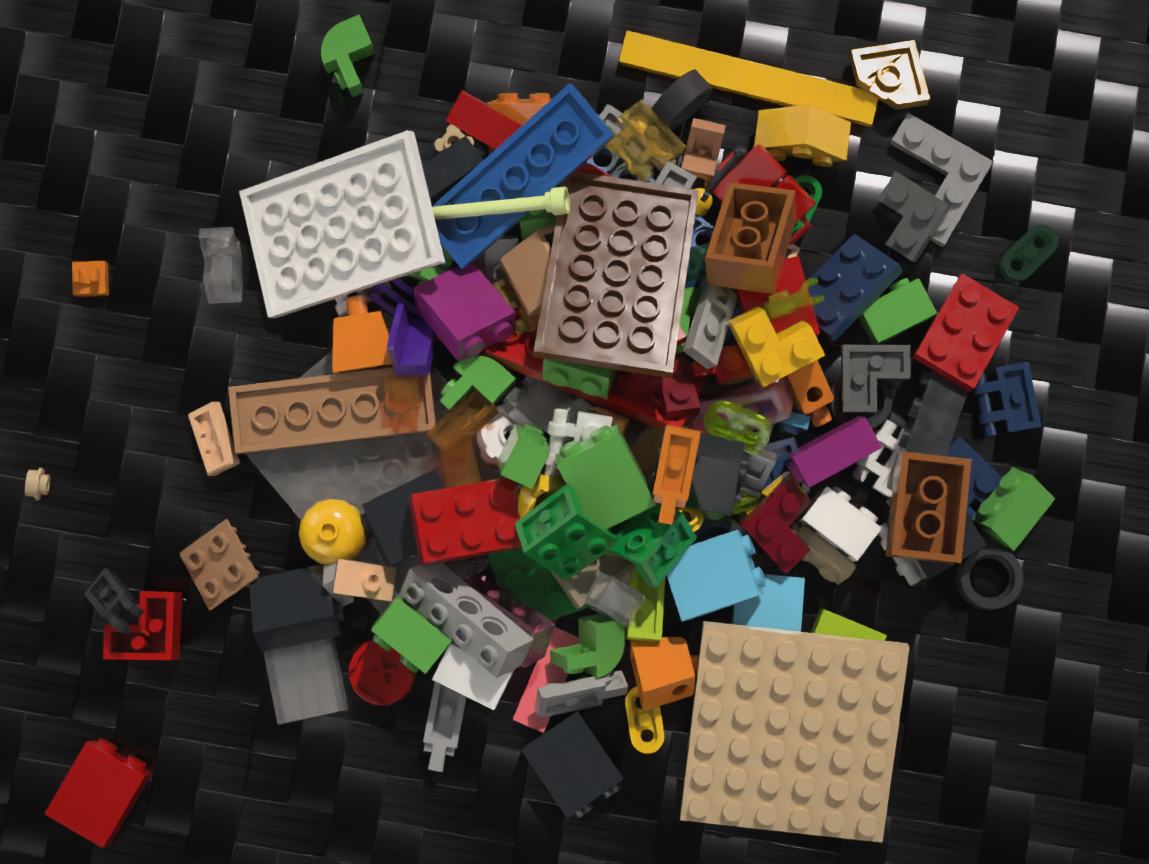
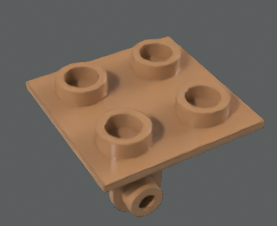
(219, 564)

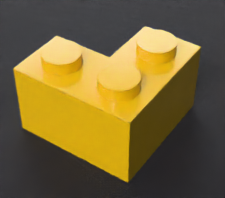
(803, 133)
(770, 353)

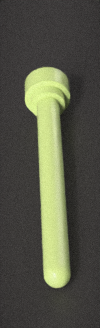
(554, 201)

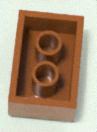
(751, 238)
(928, 507)

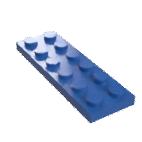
(525, 165)

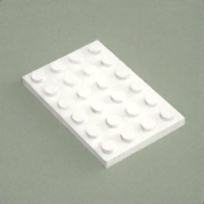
(342, 225)

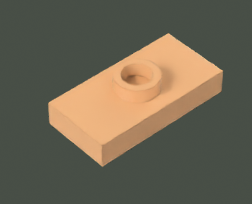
(213, 438)
(364, 580)

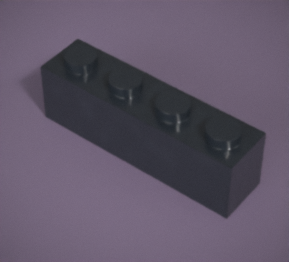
(932, 415)

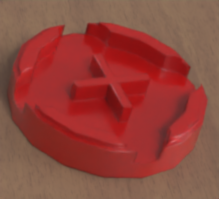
(379, 674)

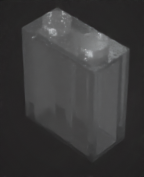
(306, 680)

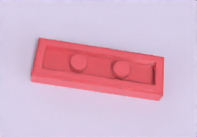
(543, 674)

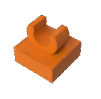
(90, 278)

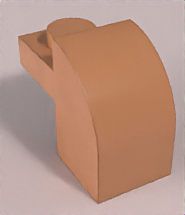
(703, 151)

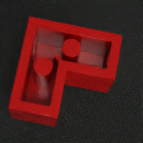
(155, 636)

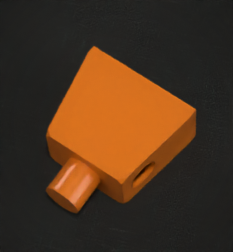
(360, 339)
(820, 394)
(663, 670)

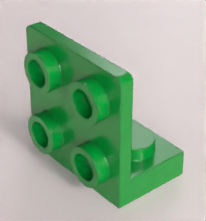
(562, 535)
(652, 544)

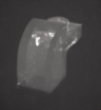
(222, 265)
(614, 599)

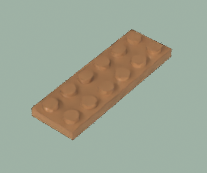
(320, 411)

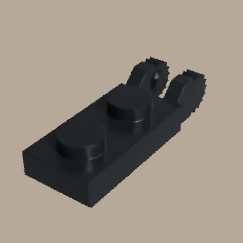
(113, 600)

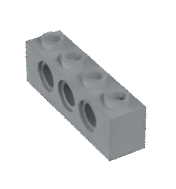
(466, 618)

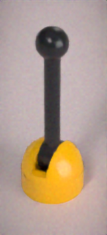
(704, 197)

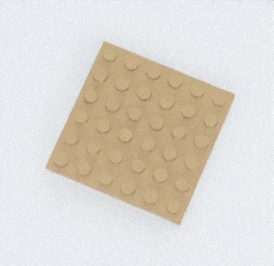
(793, 731)

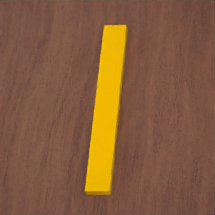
(748, 77)

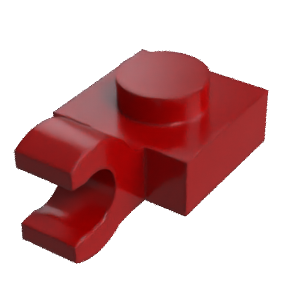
(730, 367)

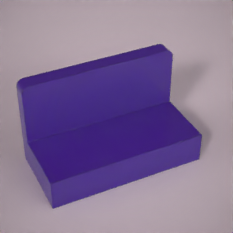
(410, 343)

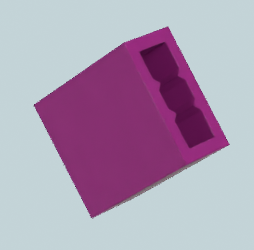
(464, 311)
(833, 451)

